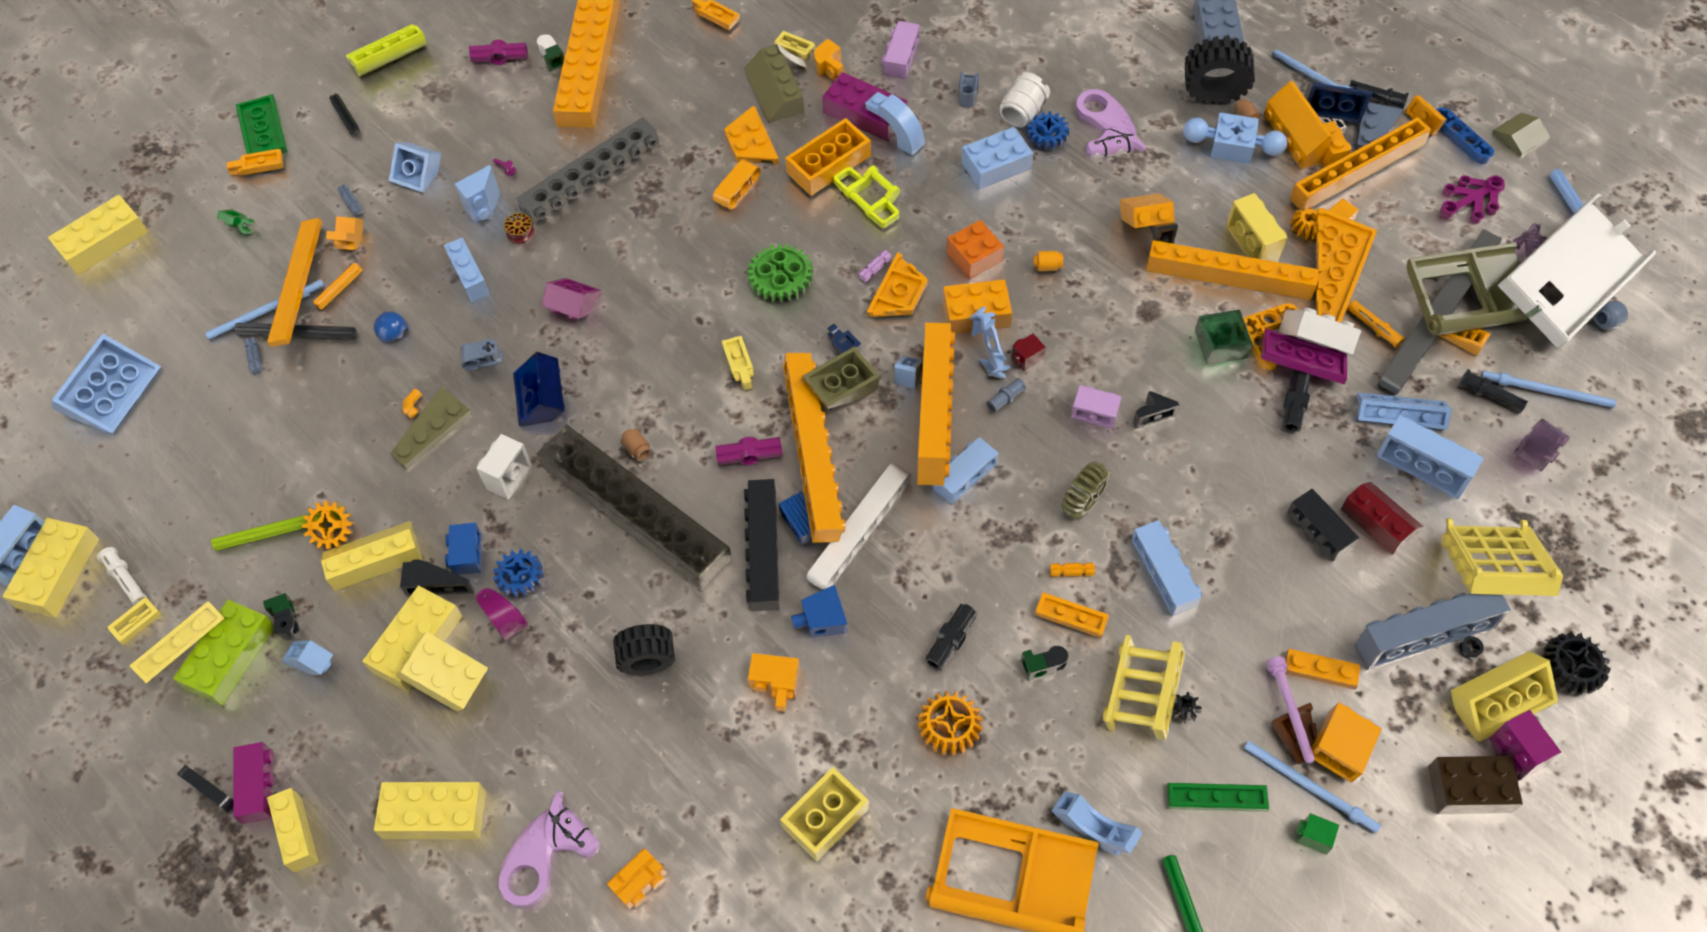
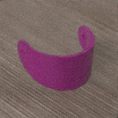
(501, 613)

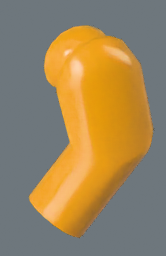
(408, 403)

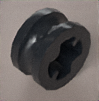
(1476, 644)

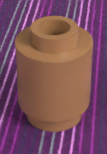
(1246, 109)
(636, 444)

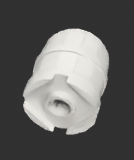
(1024, 100)

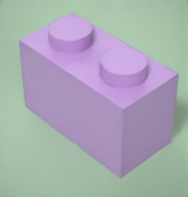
(1096, 406)

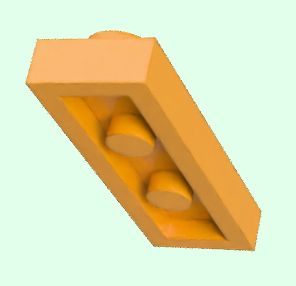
(1071, 615)
(1322, 668)

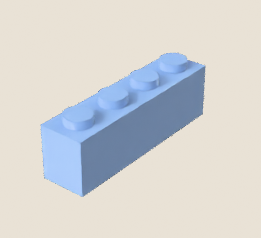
(1166, 567)

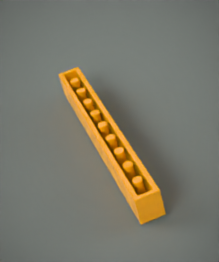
(813, 451)

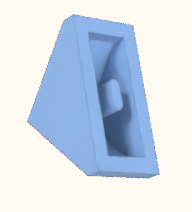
(907, 371)

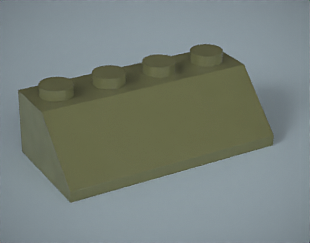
(774, 84)

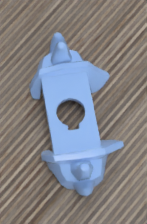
(984, 324)

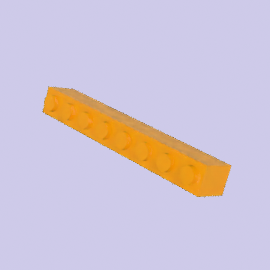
(1360, 164)
(1232, 270)

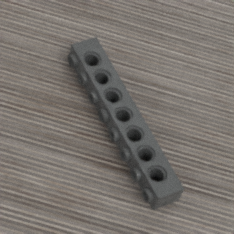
(588, 170)

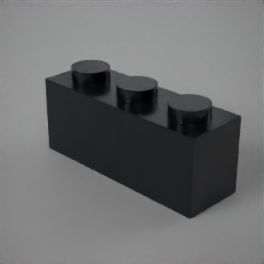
(1322, 525)

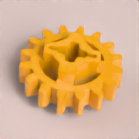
(327, 515)

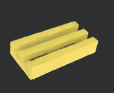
(792, 46)
(136, 623)

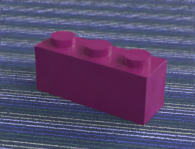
(252, 782)

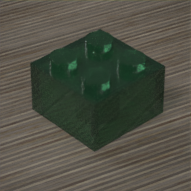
(1223, 337)

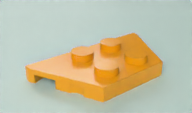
(749, 138)
(898, 291)

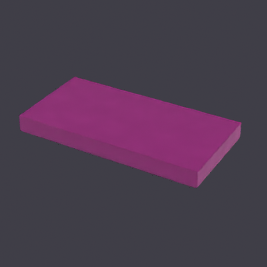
(1304, 356)

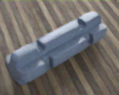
(350, 200)
(253, 356)

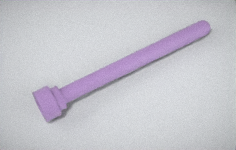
(1277, 667)

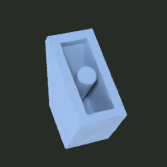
(307, 657)

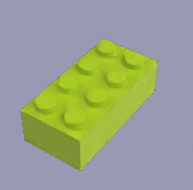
(224, 653)

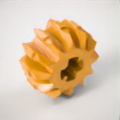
(1305, 223)

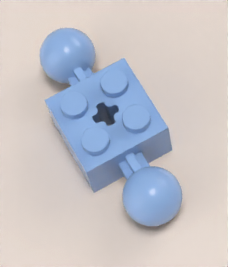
(1234, 137)

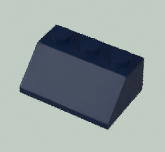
(1338, 101)

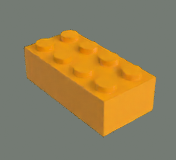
(827, 155)

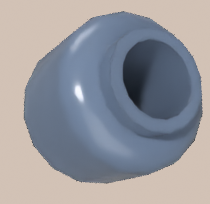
(1611, 315)

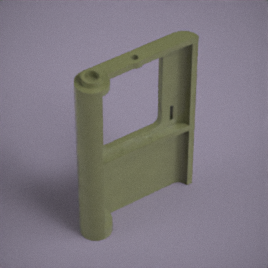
(1486, 270)

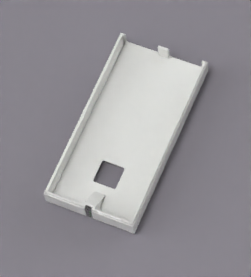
(1585, 262)

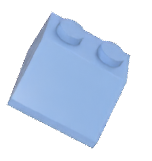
(414, 166)
(479, 194)

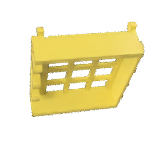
(1501, 541)

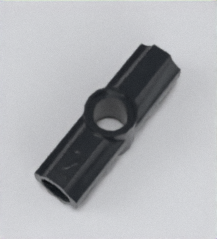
(1296, 401)
(951, 637)

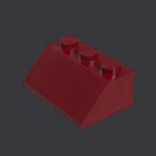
(1380, 517)

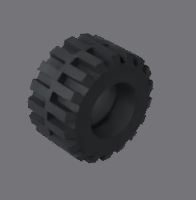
(644, 649)

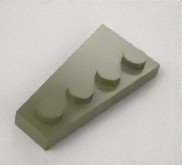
(430, 427)

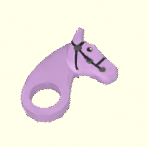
(1118, 129)
(534, 848)

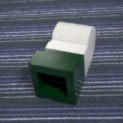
(551, 52)

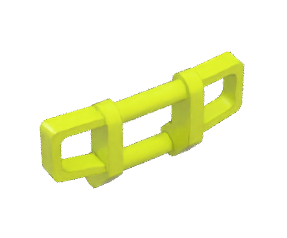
(864, 182)

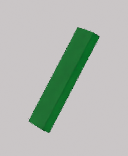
(1217, 797)

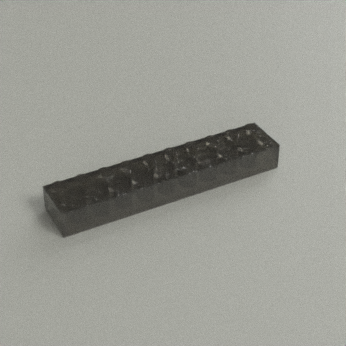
(635, 507)

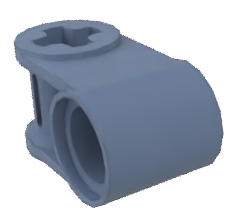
(968, 89)
(478, 354)

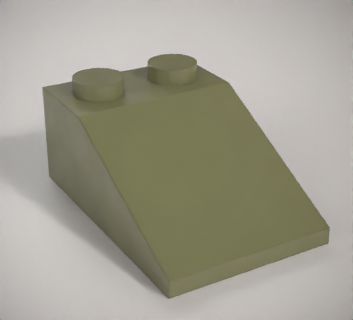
(843, 379)

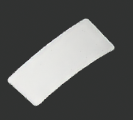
(795, 59)

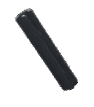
(344, 114)

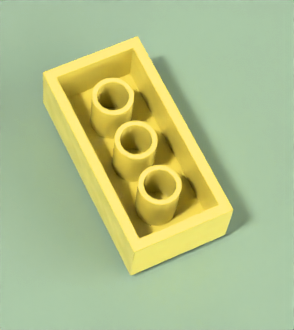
(98, 234)
(51, 567)
(420, 613)
(430, 810)

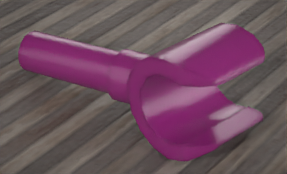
(507, 166)

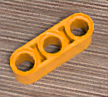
(736, 184)

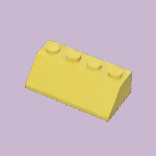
(370, 556)
(1504, 694)

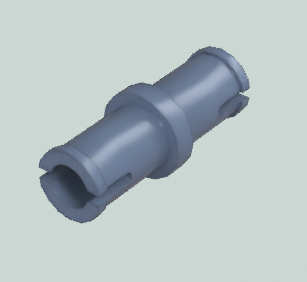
(1006, 395)

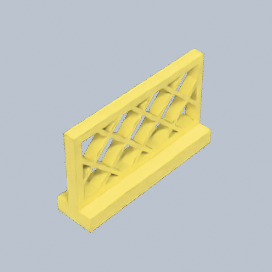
(176, 642)

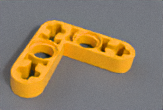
(1259, 327)

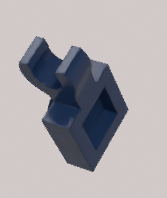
(842, 341)

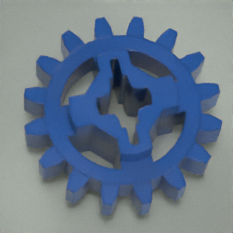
(1057, 129)
(521, 575)

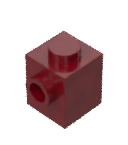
(1028, 352)

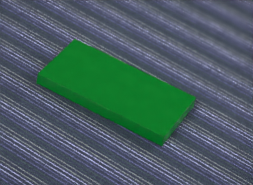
(261, 125)

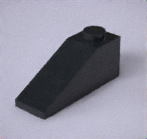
(432, 579)

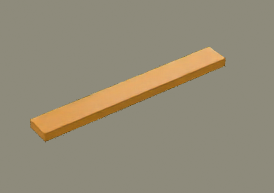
(294, 283)

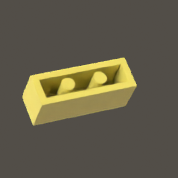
(292, 830)

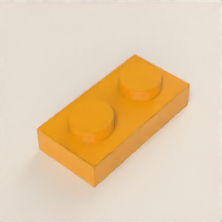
(1430, 116)

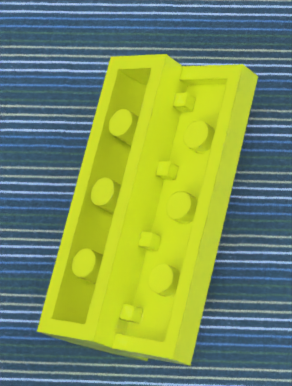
(387, 49)

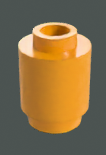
(1048, 260)

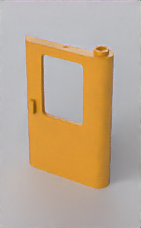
(1051, 880)

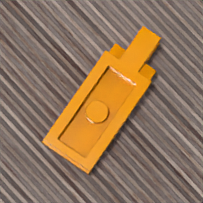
(716, 13)
(256, 162)

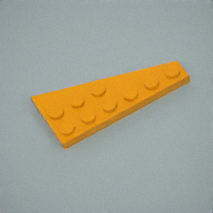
(1340, 257)

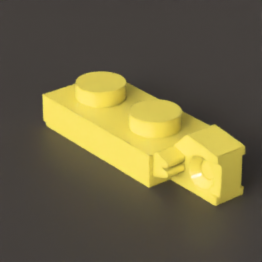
(738, 360)

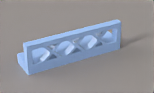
(1388, 408)

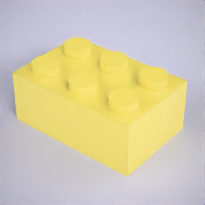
(1256, 229)
(442, 672)
(825, 814)

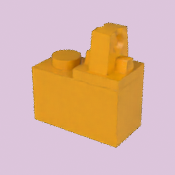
(776, 675)

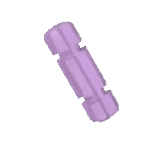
(875, 265)

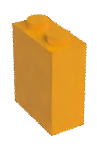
(1147, 210)
(1345, 742)

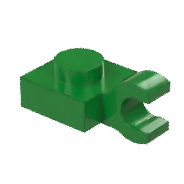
(234, 218)

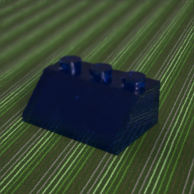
(538, 390)

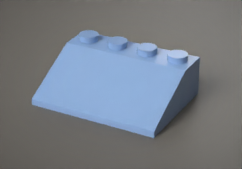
(105, 385)

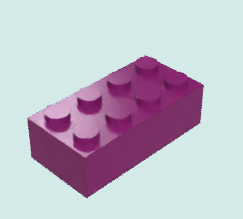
(847, 100)

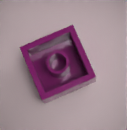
(1526, 743)

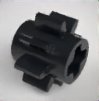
(1186, 701)

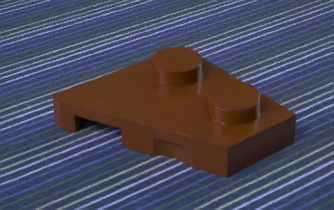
(1287, 734)

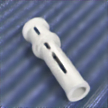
(118, 569)

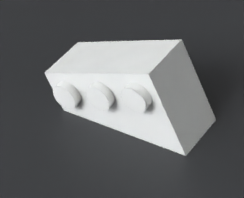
(1320, 330)

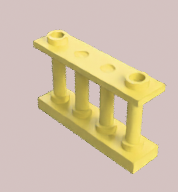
(1164, 701)

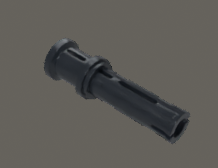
(1387, 96)
(1484, 387)

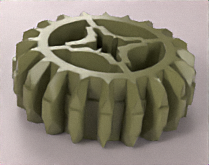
(1085, 490)

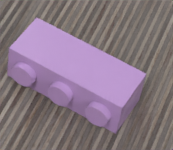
(901, 49)

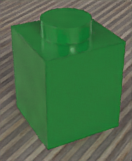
(1317, 833)

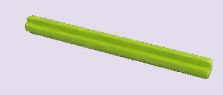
(262, 532)

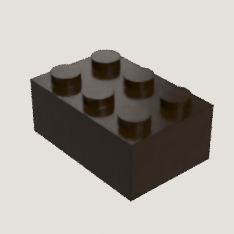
(1475, 785)

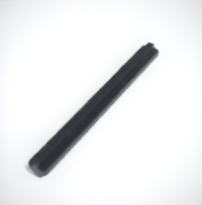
(299, 330)

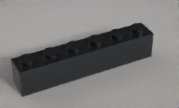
(762, 545)

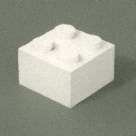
(504, 466)

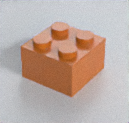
(975, 249)

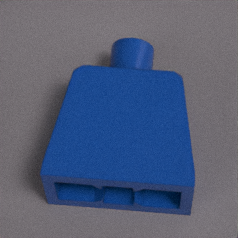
(822, 614)

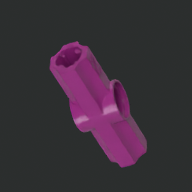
(498, 52)
(749, 451)

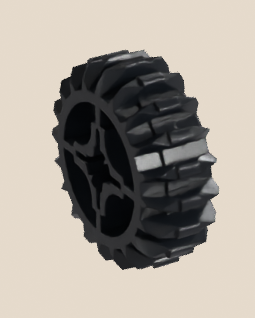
(1589, 663)

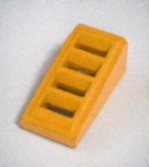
(1474, 347)

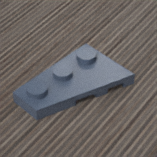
(1376, 123)

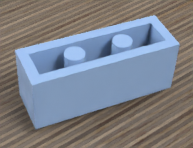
(466, 270)
(967, 469)

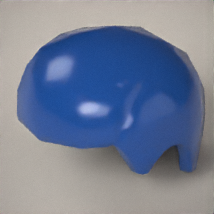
(390, 326)

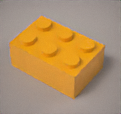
(965, 299)

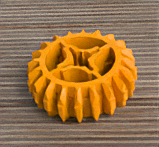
(960, 721)

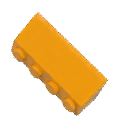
(1297, 120)

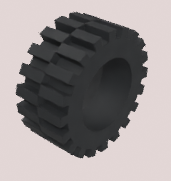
(1216, 55)

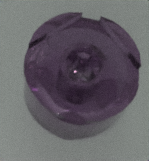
(1541, 445)

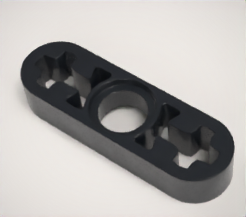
(206, 788)

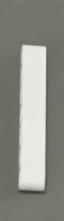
(859, 527)

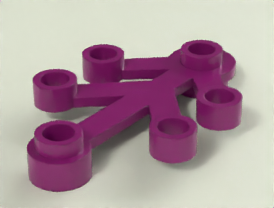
(1493, 186)

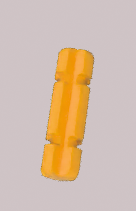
(1072, 569)

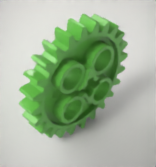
(780, 272)

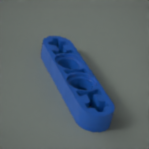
(1479, 151)

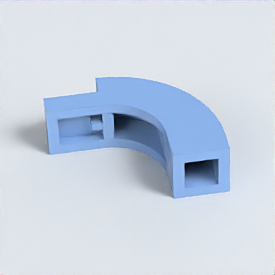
(902, 120)
(1093, 826)

